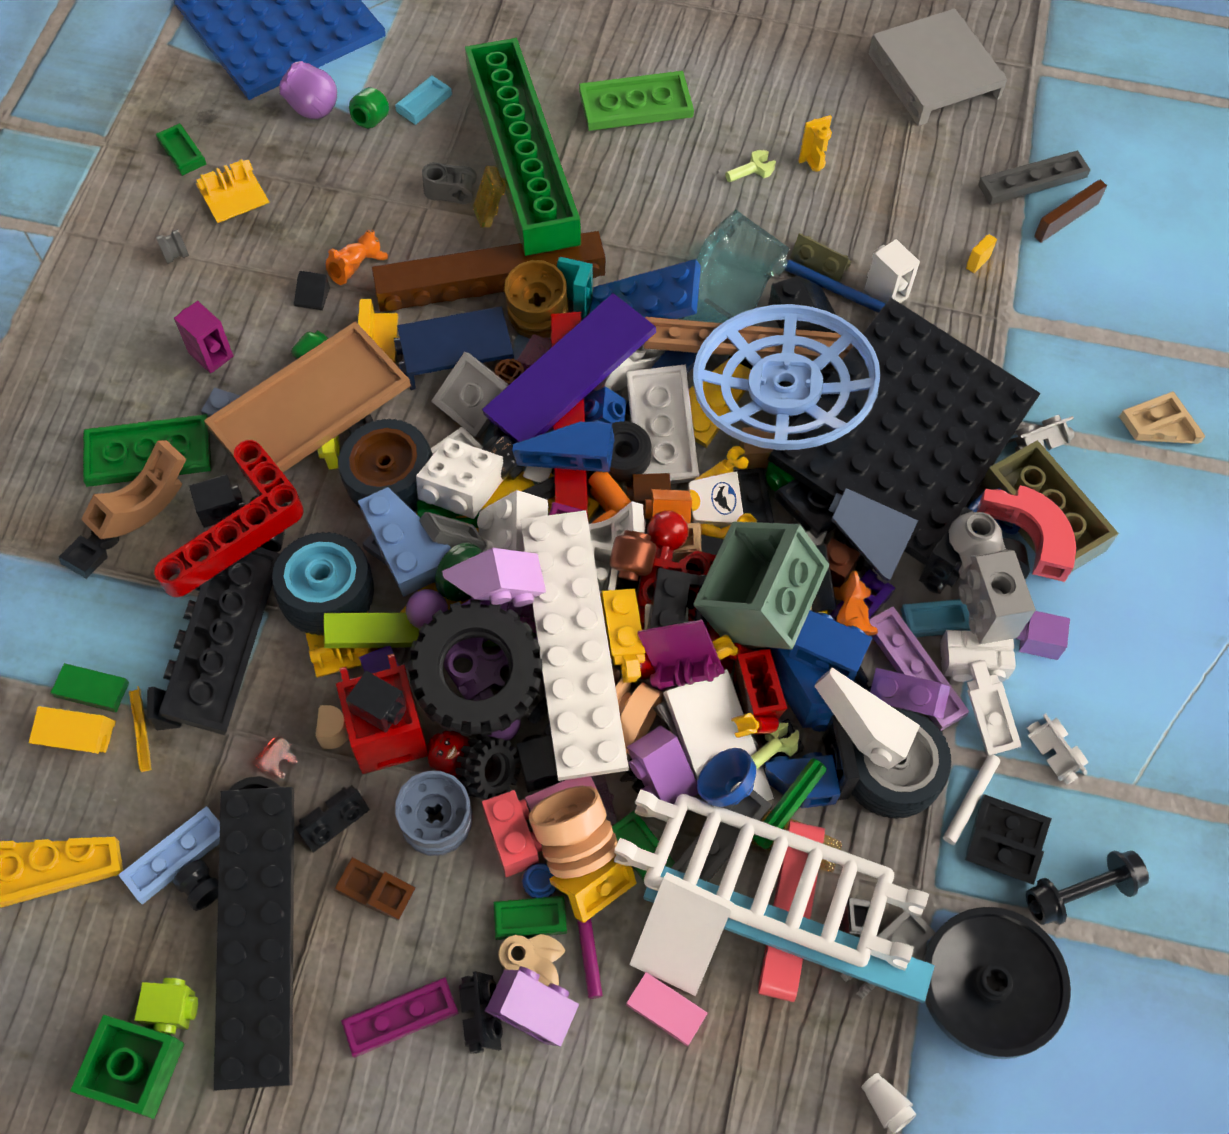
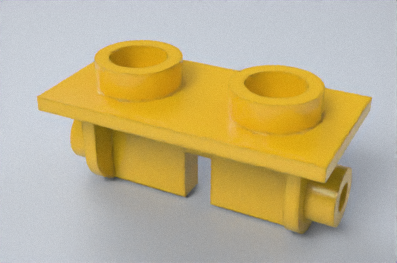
(815, 142)

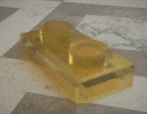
(489, 196)

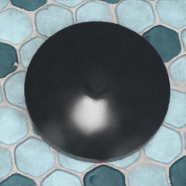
(996, 983)

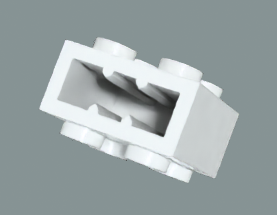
(459, 478)

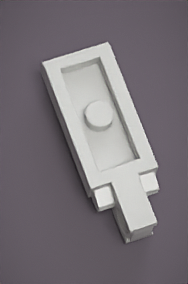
(991, 710)

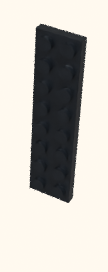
(255, 940)

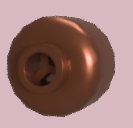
(632, 555)

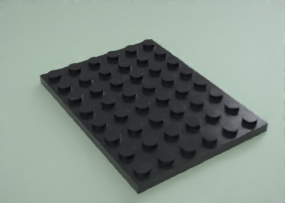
(930, 431)

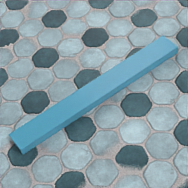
(909, 983)

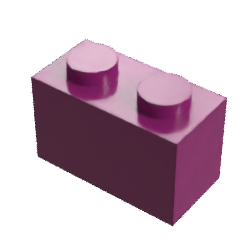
(203, 336)

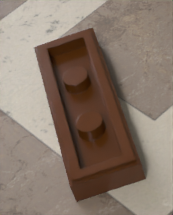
(1070, 210)

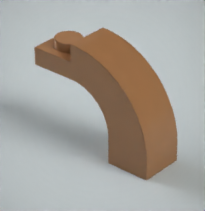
(141, 500)

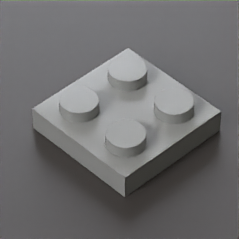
(467, 392)

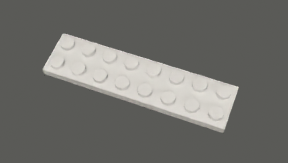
(575, 649)

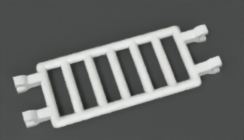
(869, 944)

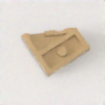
(1162, 421)

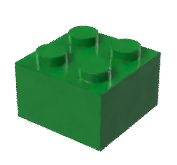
(128, 1066)

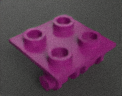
(681, 654)

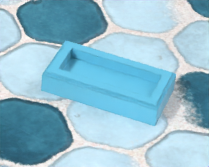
(423, 100)
(936, 617)

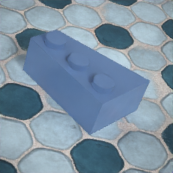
(402, 540)

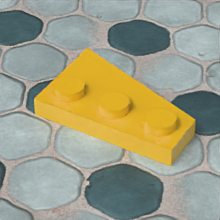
(703, 427)

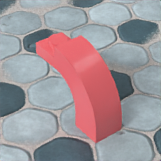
(1042, 521)

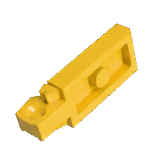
(622, 629)

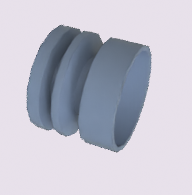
(429, 794)

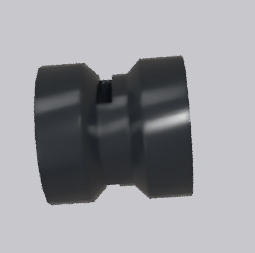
(197, 885)

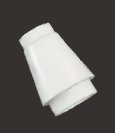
(888, 1103)

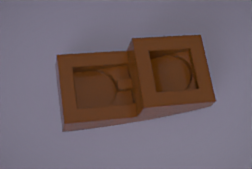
(374, 889)

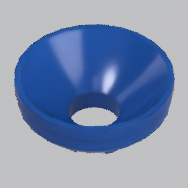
(723, 774)

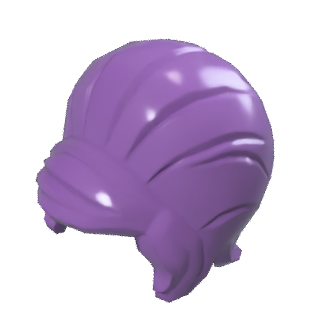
(308, 90)

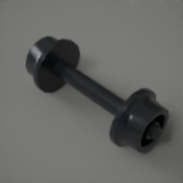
(1125, 871)

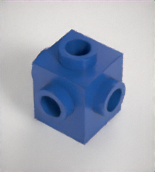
(604, 406)

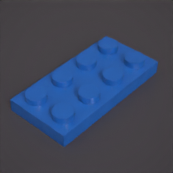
(658, 293)

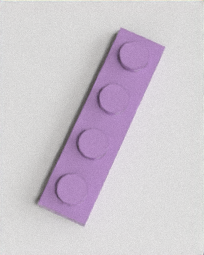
(911, 659)

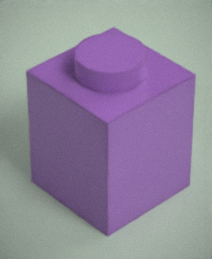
(1045, 635)

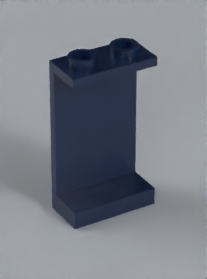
(441, 341)

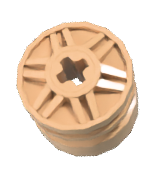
(636, 708)
(573, 831)

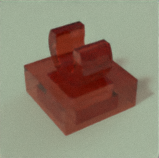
(271, 756)

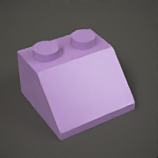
(499, 576)

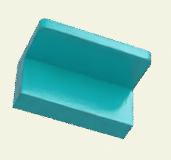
(579, 283)

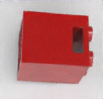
(372, 746)

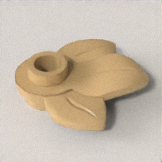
(537, 956)

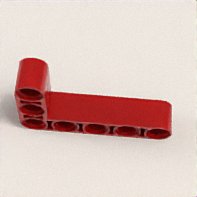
(239, 525)

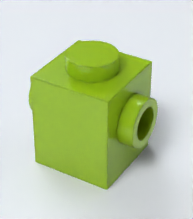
(166, 1005)

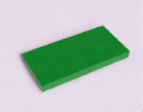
(122, 450)

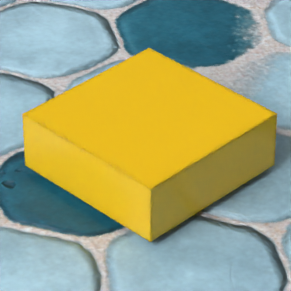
(981, 253)

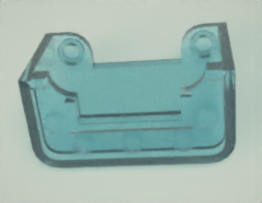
(736, 268)

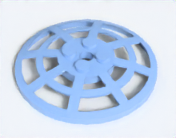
(790, 367)

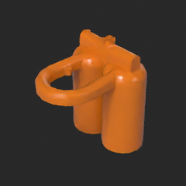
(608, 494)

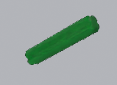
(793, 798)

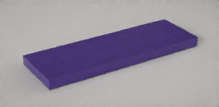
(569, 370)

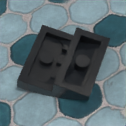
(1008, 839)

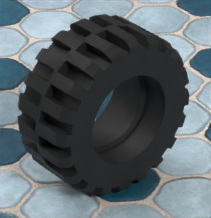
(468, 622)

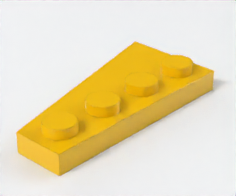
(54, 866)

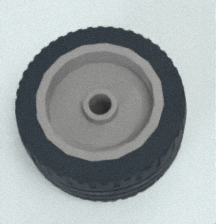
(912, 782)

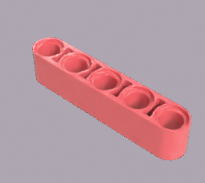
(780, 969)

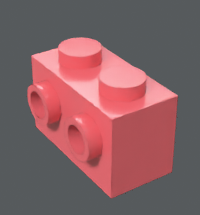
(510, 832)

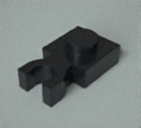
(87, 554)

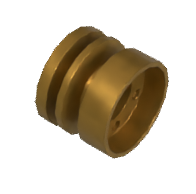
(532, 295)

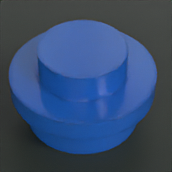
(537, 882)

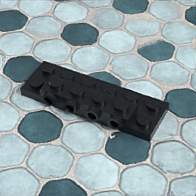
(218, 643)

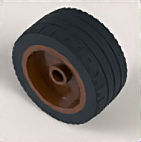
(383, 457)

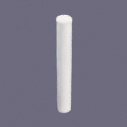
(971, 799)

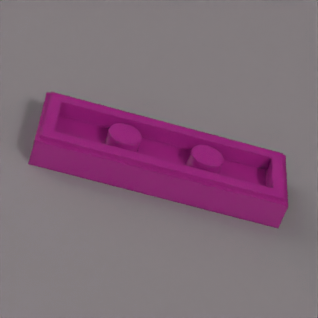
(399, 1017)

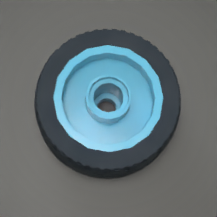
(321, 577)

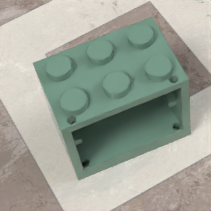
(762, 584)

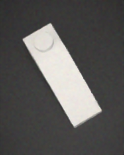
(870, 722)

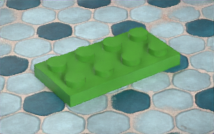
(636, 100)

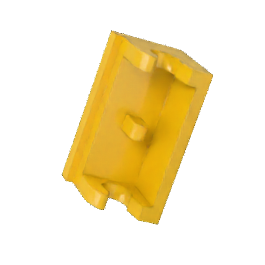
(71, 730)

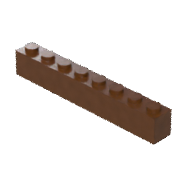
(469, 273)

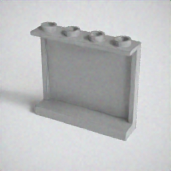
(935, 63)

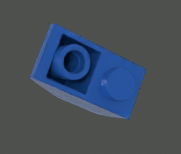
(783, 772)

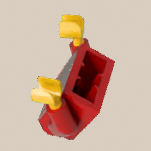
(755, 686)

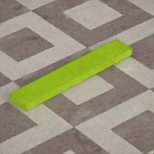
(371, 630)

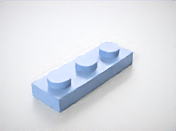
(172, 854)

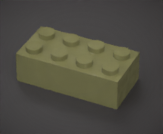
(1040, 471)

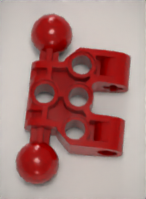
(670, 533)

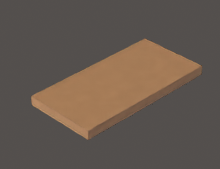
(311, 398)

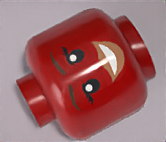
(444, 751)

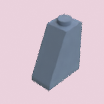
(873, 530)

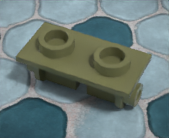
(819, 258)

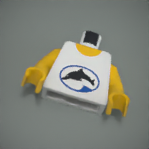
(718, 496)

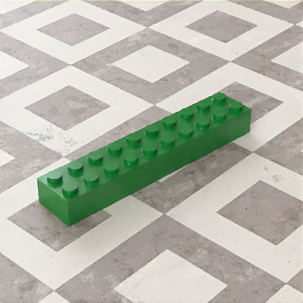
(523, 147)

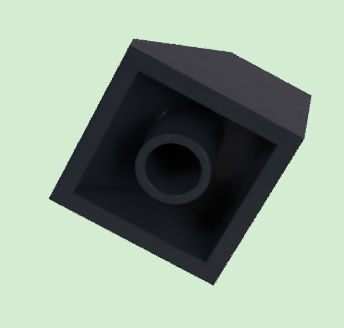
(800, 292)

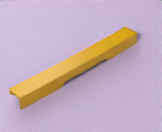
(140, 730)

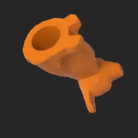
(344, 263)
(854, 610)

